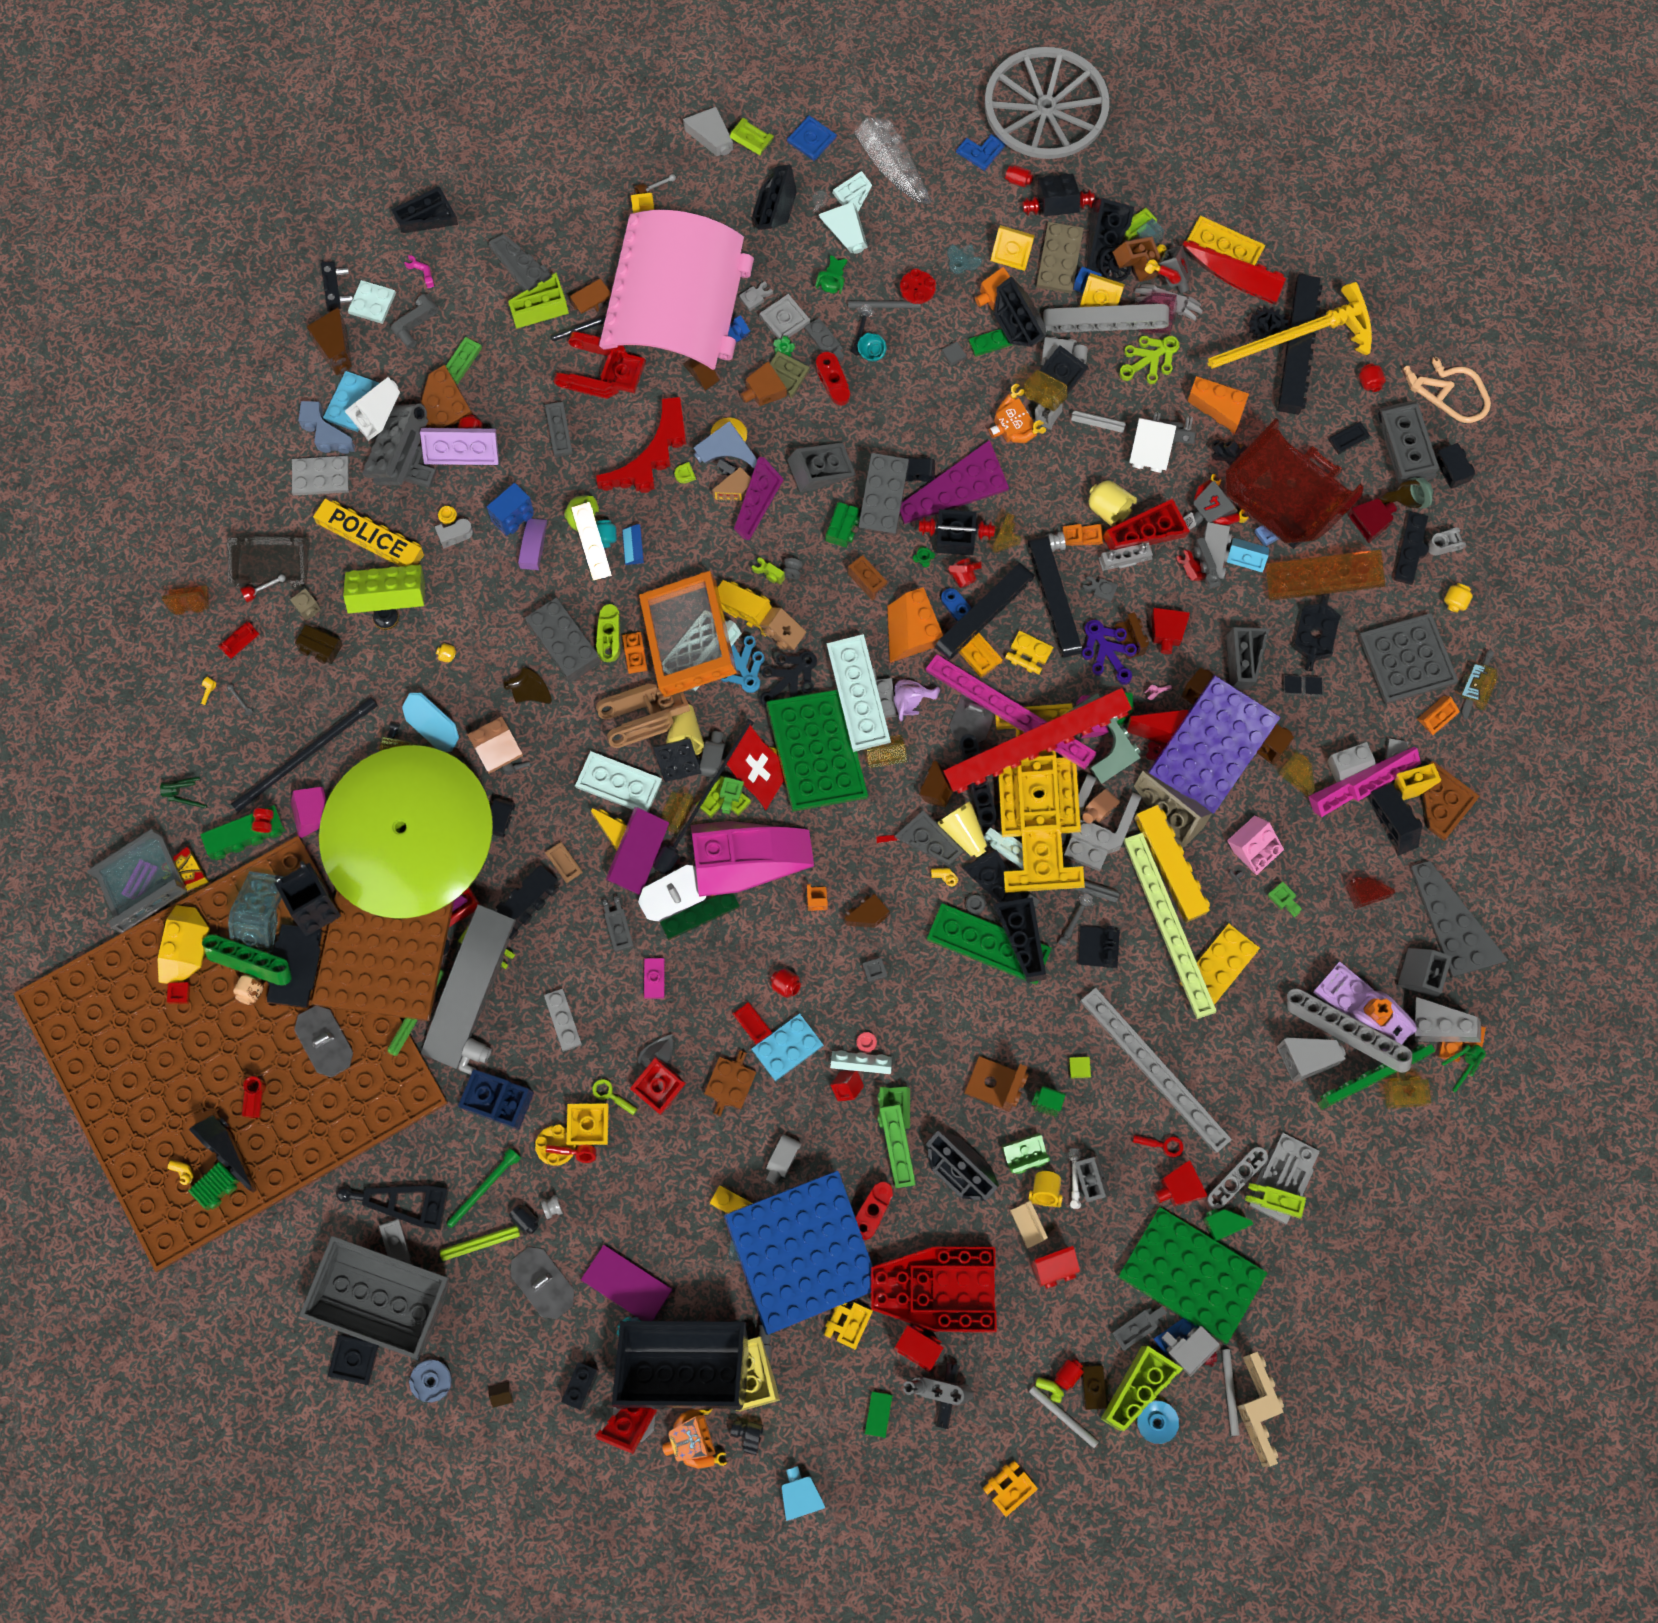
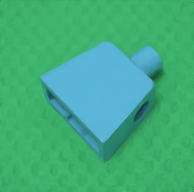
(800, 1495)

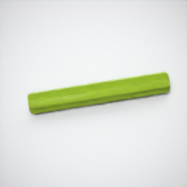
(479, 1243)

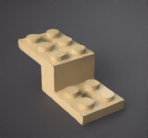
(1261, 1409)

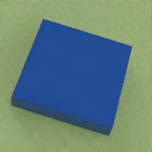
(811, 138)

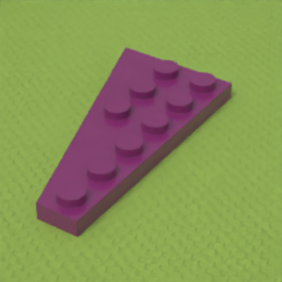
(964, 483)

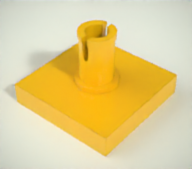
(1012, 248)
(1101, 292)

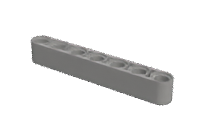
(1106, 318)
(1353, 1038)

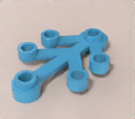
(741, 665)

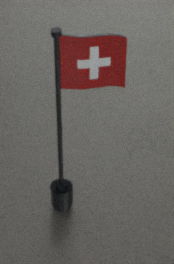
(749, 762)

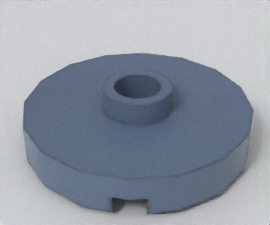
(419, 1381)

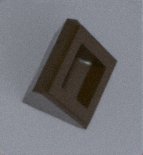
(500, 1394)

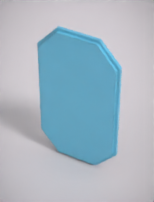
(430, 722)

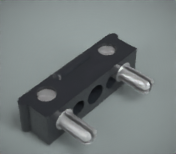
(330, 284)

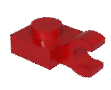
(1191, 566)

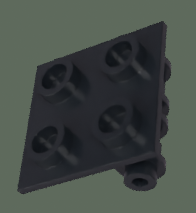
(677, 760)
(1099, 946)

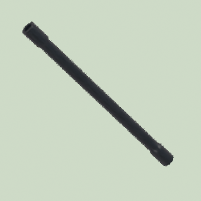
(247, 798)

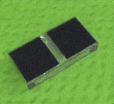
(1303, 686)

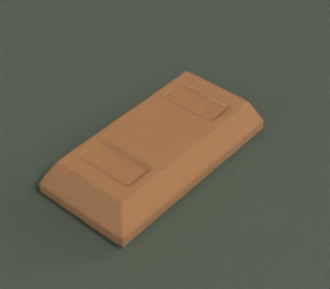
(563, 862)

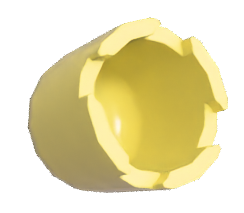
(1111, 502)

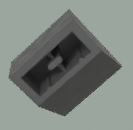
(1424, 971)

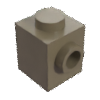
(305, 604)

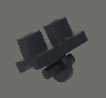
(1227, 451)

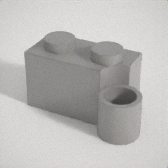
(1070, 345)

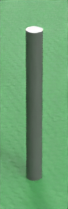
(884, 304)

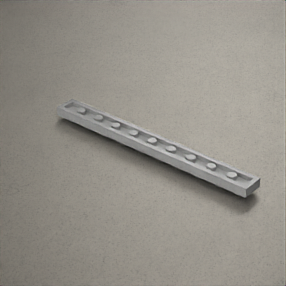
(1155, 1070)

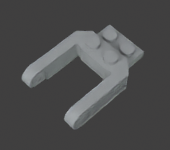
(1094, 841)

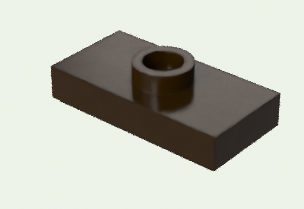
(1094, 1387)

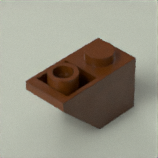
(936, 787)
(868, 914)

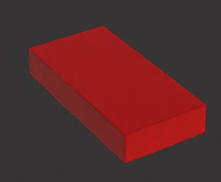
(752, 1023)

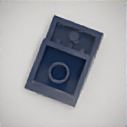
(496, 1099)

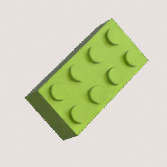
(384, 589)

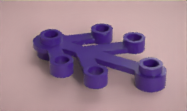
(1107, 648)

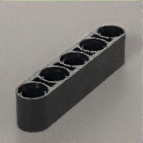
(978, 790)

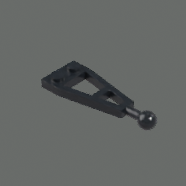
(432, 1209)

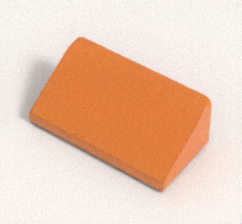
(1439, 714)

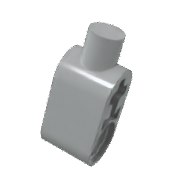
(782, 1158)

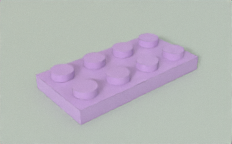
(459, 446)

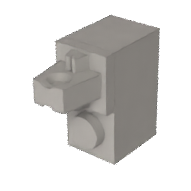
(1193, 1352)

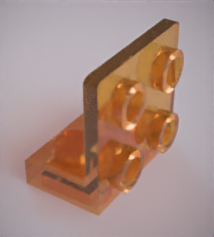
(187, 599)

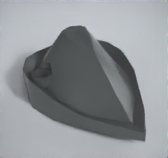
(661, 1049)

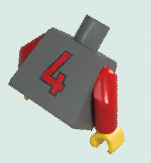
(1172, 266)
(1215, 505)

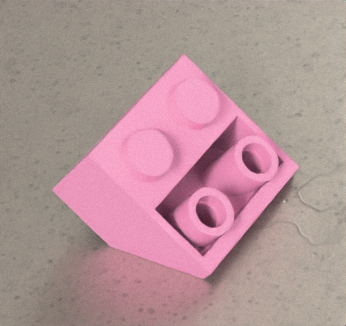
(1256, 844)

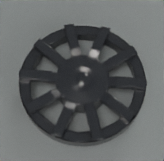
(1112, 266)

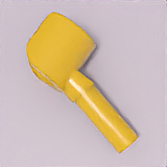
(210, 685)

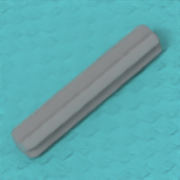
(1098, 421)

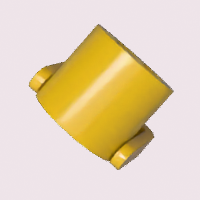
(1046, 1189)

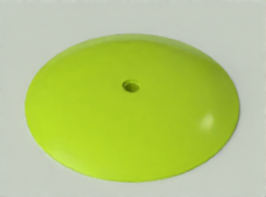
(429, 861)

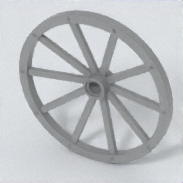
(1046, 101)

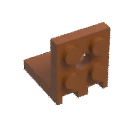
(1008, 1082)

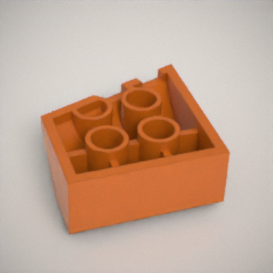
(912, 625)

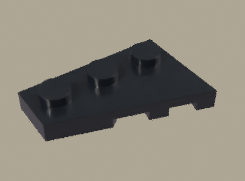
(990, 876)

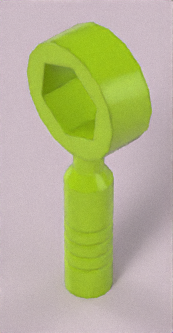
(617, 1099)

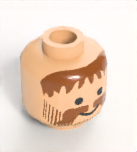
(248, 989)

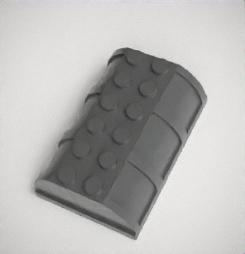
(375, 1298)

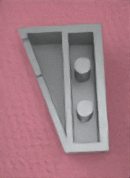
(1445, 1024)

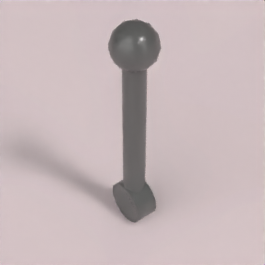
(248, 711)

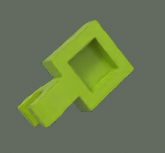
(772, 573)

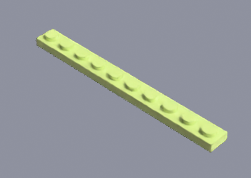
(1169, 926)

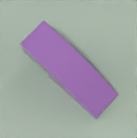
(532, 544)

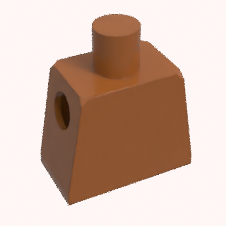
(764, 386)

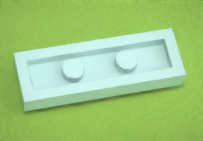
(861, 1062)

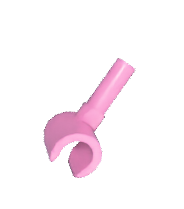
(1156, 690)

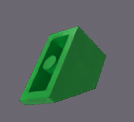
(1224, 1223)

